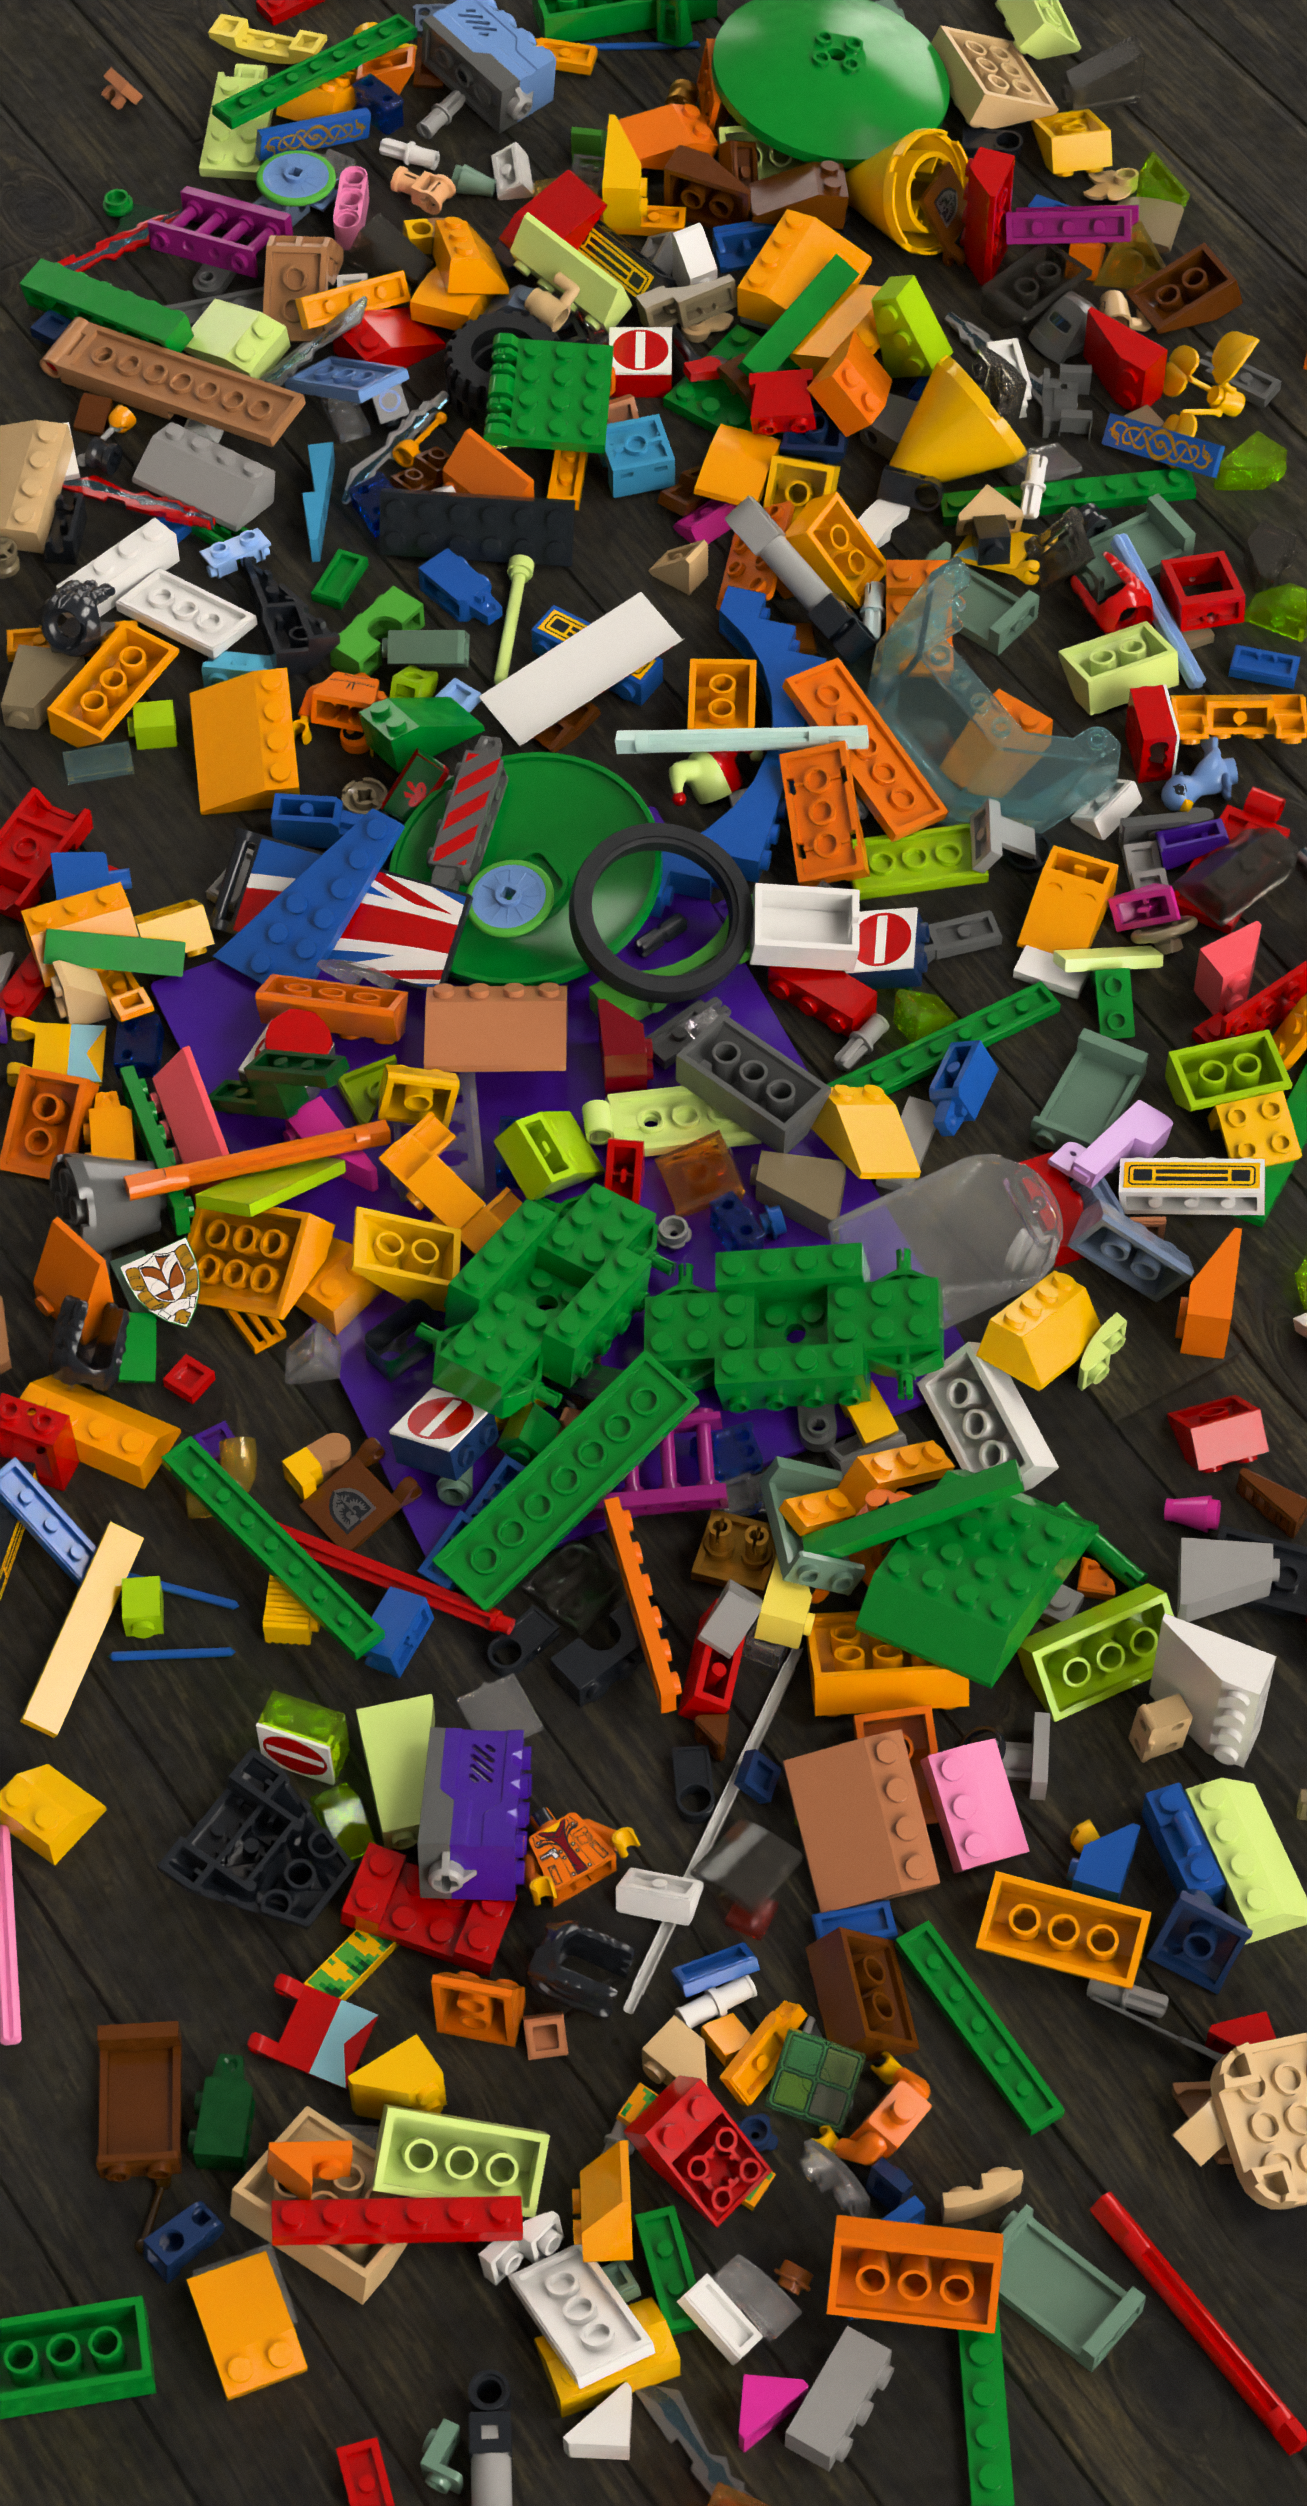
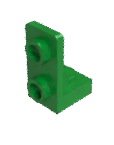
(1114, 1002)

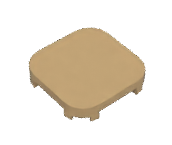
(1264, 2118)

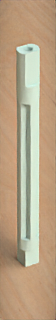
(739, 739)

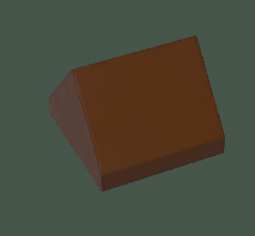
(713, 1731)

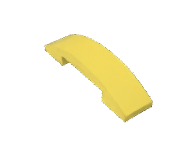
(265, 46)

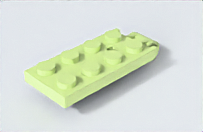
(229, 151)
(676, 1110)

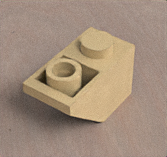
(79, 994)
(674, 2052)

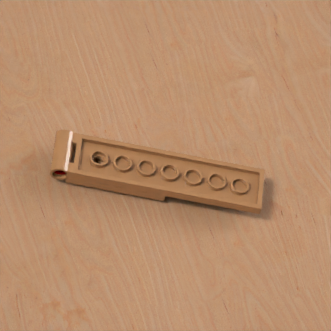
(169, 382)

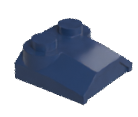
(825, 443)
(1198, 1940)

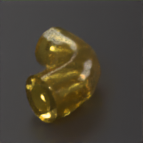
(239, 1460)

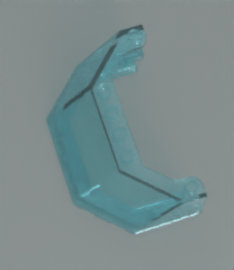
(961, 731)

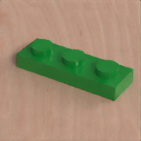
(667, 2264)

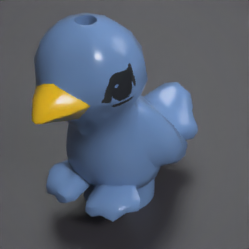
(1208, 778)

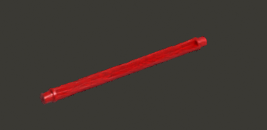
(387, 1576)

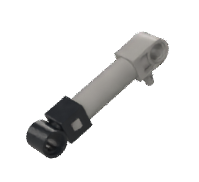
(825, 608)
(490, 2441)

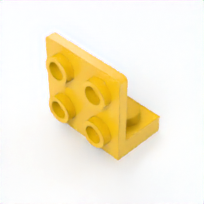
(1257, 1129)

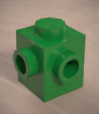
(528, 1433)

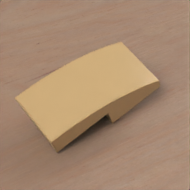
(1201, 2133)
(995, 2190)

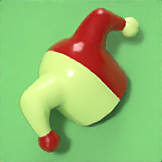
(708, 775)

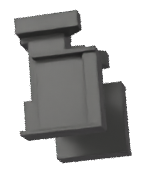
(1061, 398)

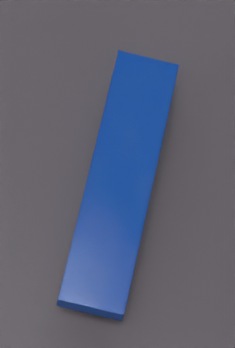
(500, 1478)

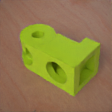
(413, 683)

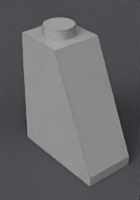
(1222, 1575)

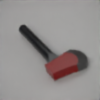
(696, 367)

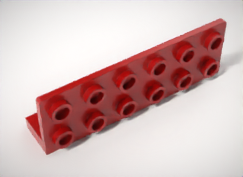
(1259, 1012)

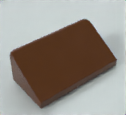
(740, 160)

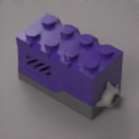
(474, 1814)

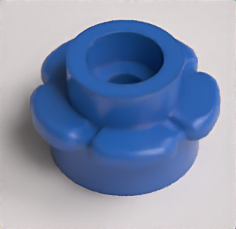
(773, 1221)

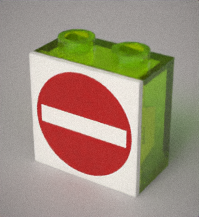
(303, 1737)

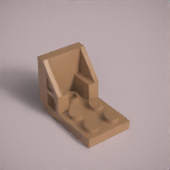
(294, 270)

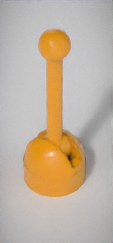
(408, 448)

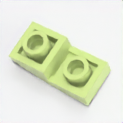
(1097, 1355)

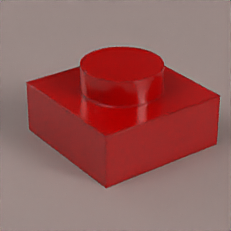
(189, 1379)

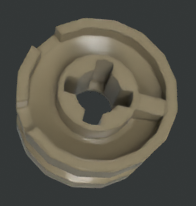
(364, 796)

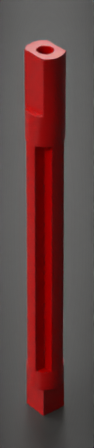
(1200, 2323)

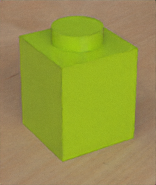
(153, 725)
(142, 1606)

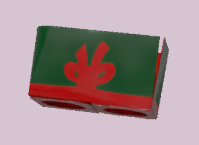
(416, 781)

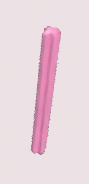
(9, 1987)

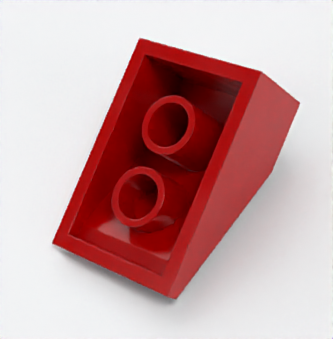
(564, 207)
(388, 339)
(1124, 361)

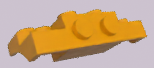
(1240, 714)
(439, 1190)

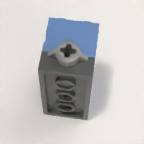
(488, 61)

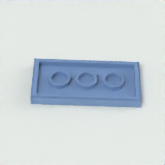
(346, 379)

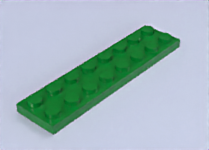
(565, 1481)

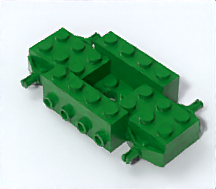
(575, 1255)
(824, 1290)

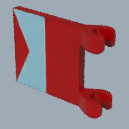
(321, 2036)

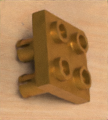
(737, 1551)

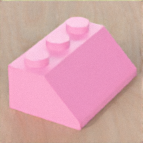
(974, 1805)

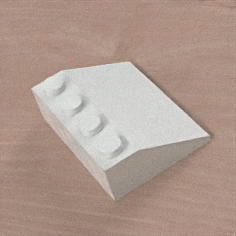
(1219, 1682)

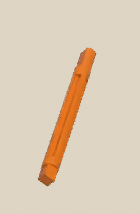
(256, 1160)

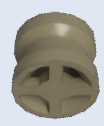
(8, 558)

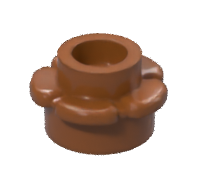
(793, 2277)

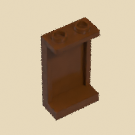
(140, 2100)

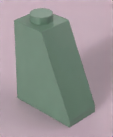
(427, 648)

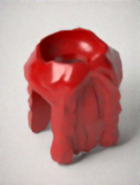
(1131, 596)

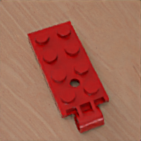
(1259, 811)

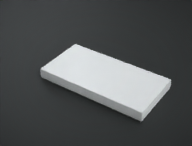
(186, 613)
(581, 2315)

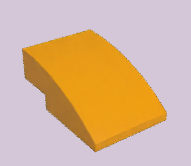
(447, 310)
(736, 465)

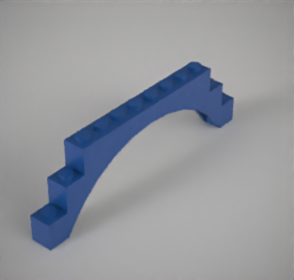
(753, 821)

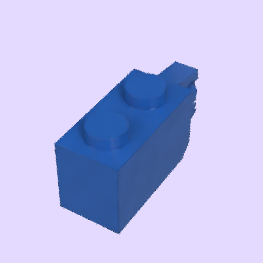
(458, 588)
(310, 819)
(961, 1085)

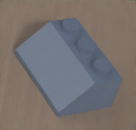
(1130, 1251)

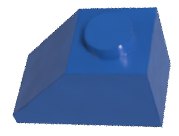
(1104, 1864)

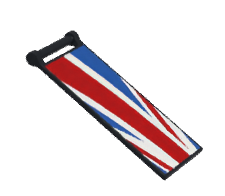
(398, 928)

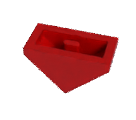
(625, 1168)
(1233, 2033)

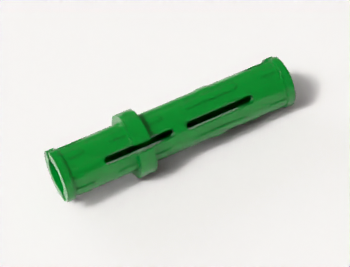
(1111, 1557)

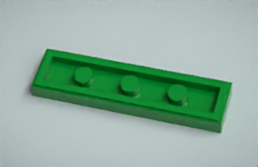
(115, 952)

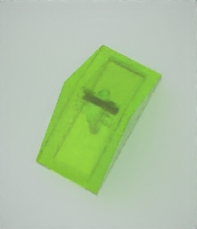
(1159, 182)
(920, 1014)
(345, 1819)

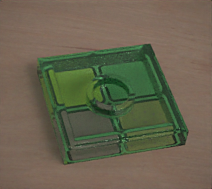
(815, 2079)

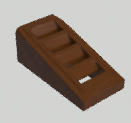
(1275, 1502)

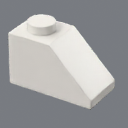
(692, 257)

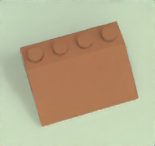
(496, 1028)
(861, 1822)

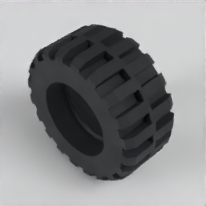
(470, 355)

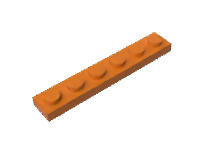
(646, 1618)

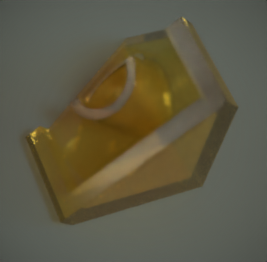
(1130, 261)

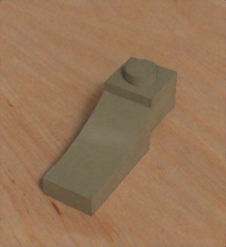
(687, 304)

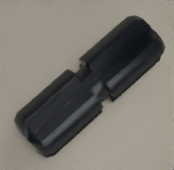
(666, 932)

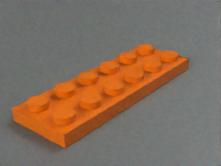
(883, 772)

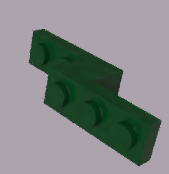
(278, 1083)

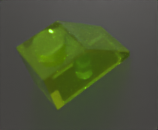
(1252, 465)
(1280, 610)

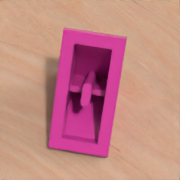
(1144, 907)
(766, 2404)

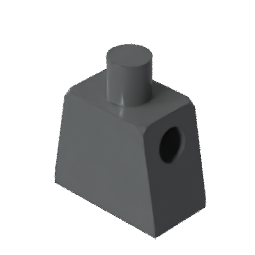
(889, 426)

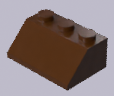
(862, 1993)

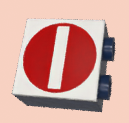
(891, 948)
(443, 1434)

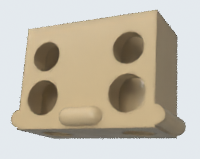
(1160, 1727)

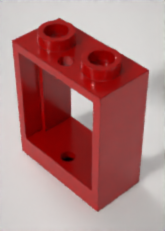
(1192, 611)
(38, 1439)

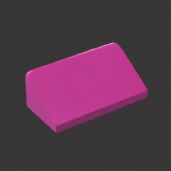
(705, 522)

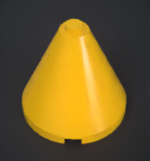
(893, 180)
(955, 430)

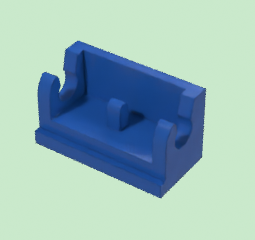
(739, 244)
(405, 1622)

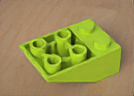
(547, 1153)

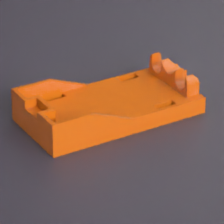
(823, 815)

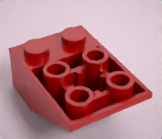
(698, 2149)

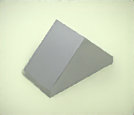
(730, 1618)

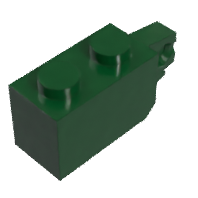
(225, 2118)

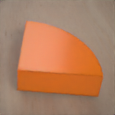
(1095, 1581)

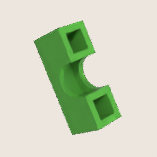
(358, 642)

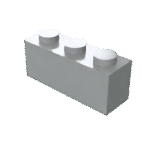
(839, 2399)

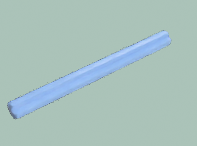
(1162, 619)

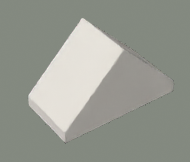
(605, 2430)

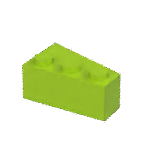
(907, 329)

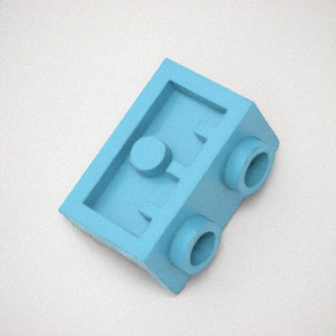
(232, 665)

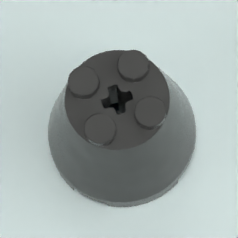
(95, 1203)

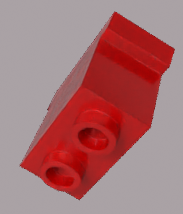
(781, 402)

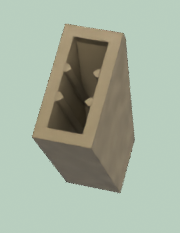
(35, 683)
(803, 1187)

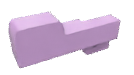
(1135, 1134)

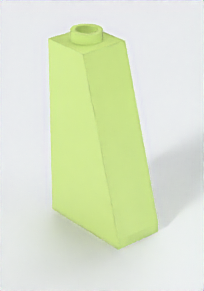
(396, 1757)

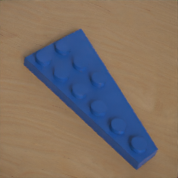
(315, 908)

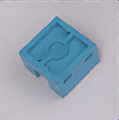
(638, 456)

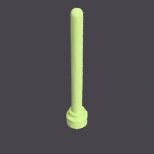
(520, 571)

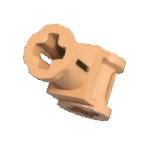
(424, 188)

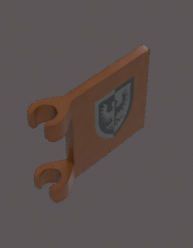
(944, 210)
(355, 1501)

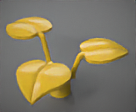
(1227, 359)

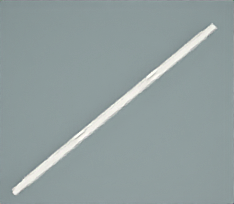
(714, 1825)

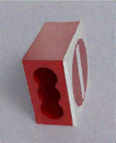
(642, 360)
(1152, 733)

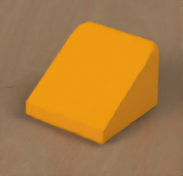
(725, 2037)

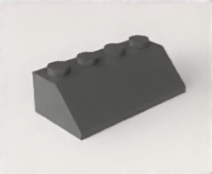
(751, 1083)

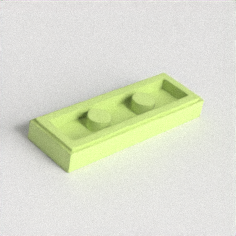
(1108, 958)

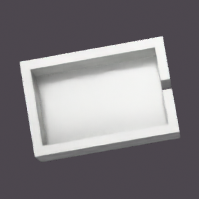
(804, 927)

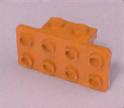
(750, 571)

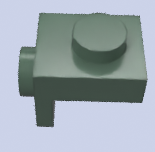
(438, 2451)

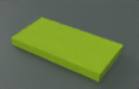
(918, 862)
(262, 1190)

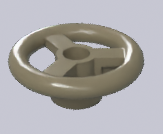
(1165, 935)

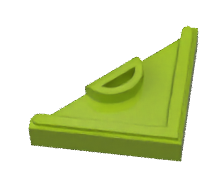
(362, 1089)

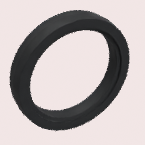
(694, 847)

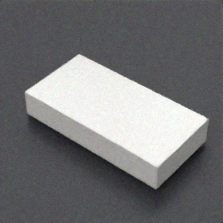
(1038, 966)
(720, 2319)

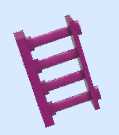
(224, 213)
(1071, 224)
(670, 1496)

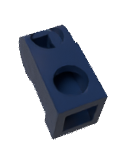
(181, 2240)

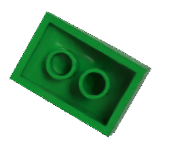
(402, 725)

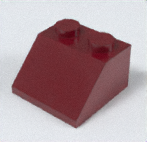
(623, 1050)

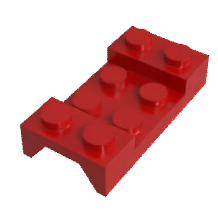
(26, 847)
(389, 1906)

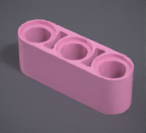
(350, 205)

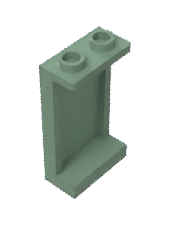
(1155, 536)
(991, 613)
(1090, 1092)
(791, 1479)
(1063, 2291)

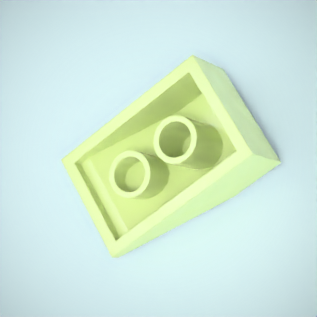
(238, 339)

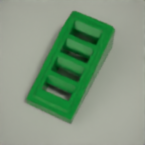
(666, 33)

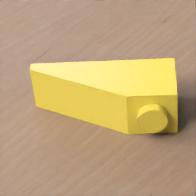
(785, 1612)

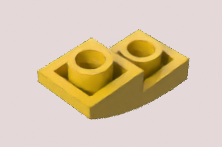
(871, 1419)

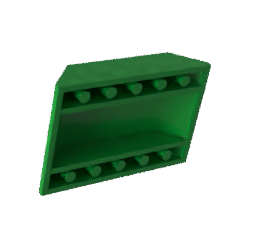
(974, 1583)

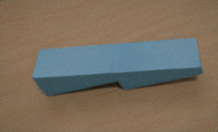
(317, 502)

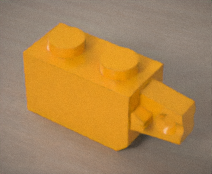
(110, 1128)

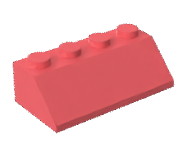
(187, 1114)

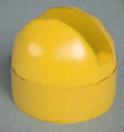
(1083, 1834)

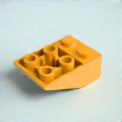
(327, 99)
(1068, 901)

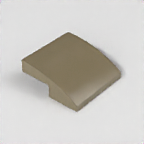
(1159, 218)

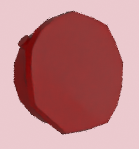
(299, 1032)

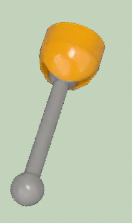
(120, 421)

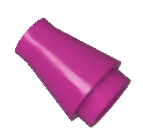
(1195, 1512)

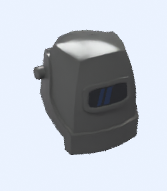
(1062, 328)

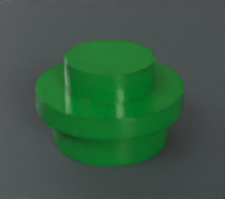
(117, 203)

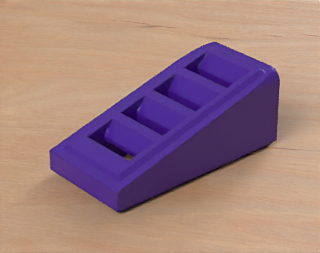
(1189, 842)

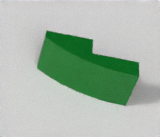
(140, 1355)

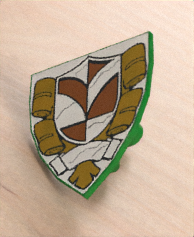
(166, 1282)

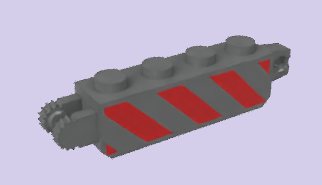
(468, 815)

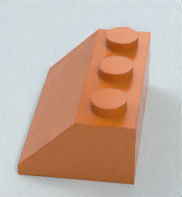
(482, 469)

